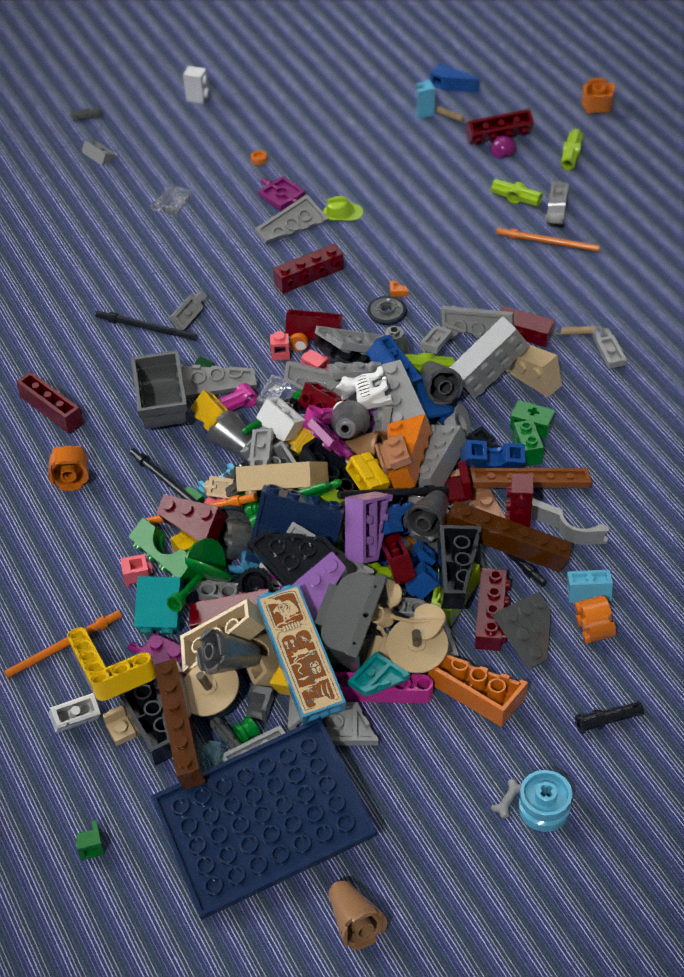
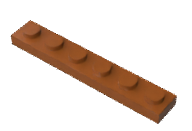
(541, 477)

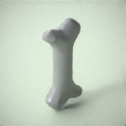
(503, 806)

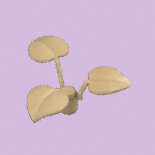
(428, 619)

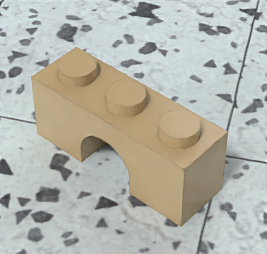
(267, 665)

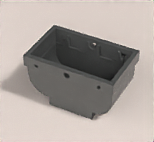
(159, 389)
(347, 617)

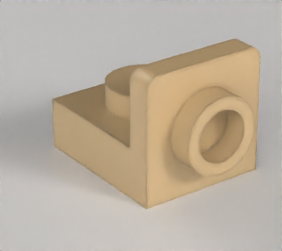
(216, 487)
(119, 725)

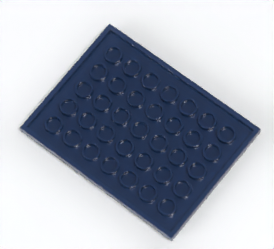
(263, 818)

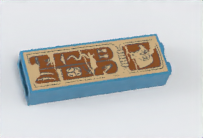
(300, 654)

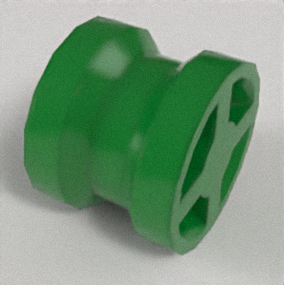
(246, 730)

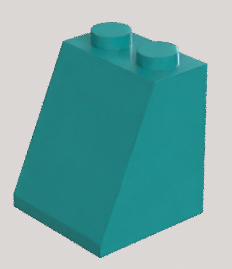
(152, 608)

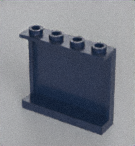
(282, 507)

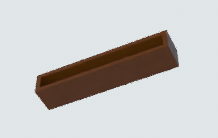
(512, 537)
(180, 724)

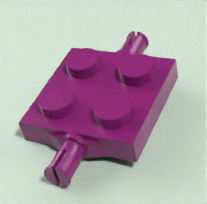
(280, 192)
(330, 439)
(159, 649)

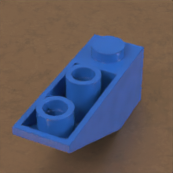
(451, 79)

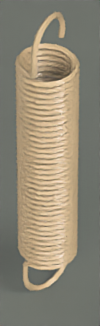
(451, 114)
(577, 330)

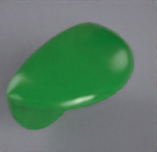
(208, 560)

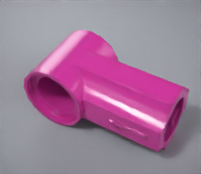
(243, 396)
(323, 415)

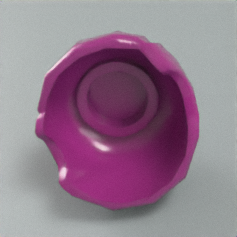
(503, 146)

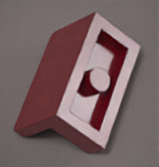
(459, 485)

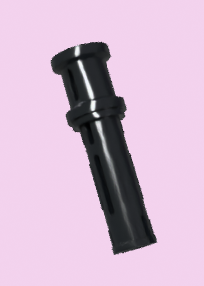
(599, 718)

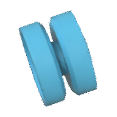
(545, 800)

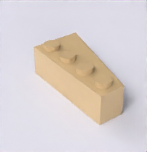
(538, 370)
(284, 475)
(239, 621)

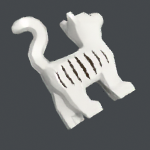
(366, 389)

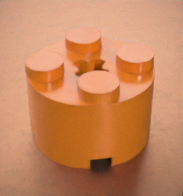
(598, 96)
(68, 467)
(595, 619)

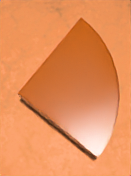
(398, 290)

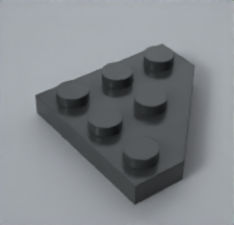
(527, 628)

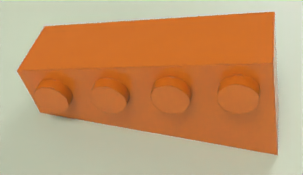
(415, 434)
(480, 690)

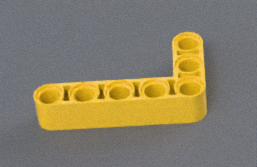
(114, 679)

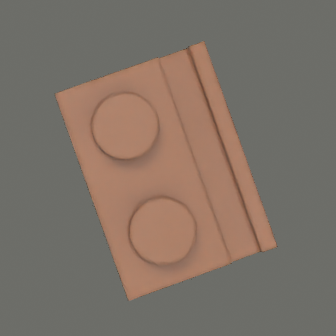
(393, 453)

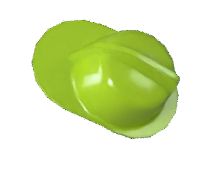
(342, 209)

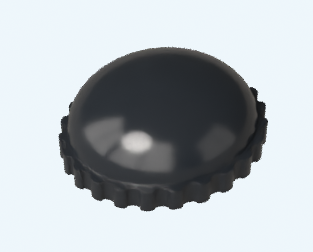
(254, 579)

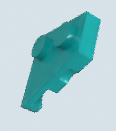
(377, 675)

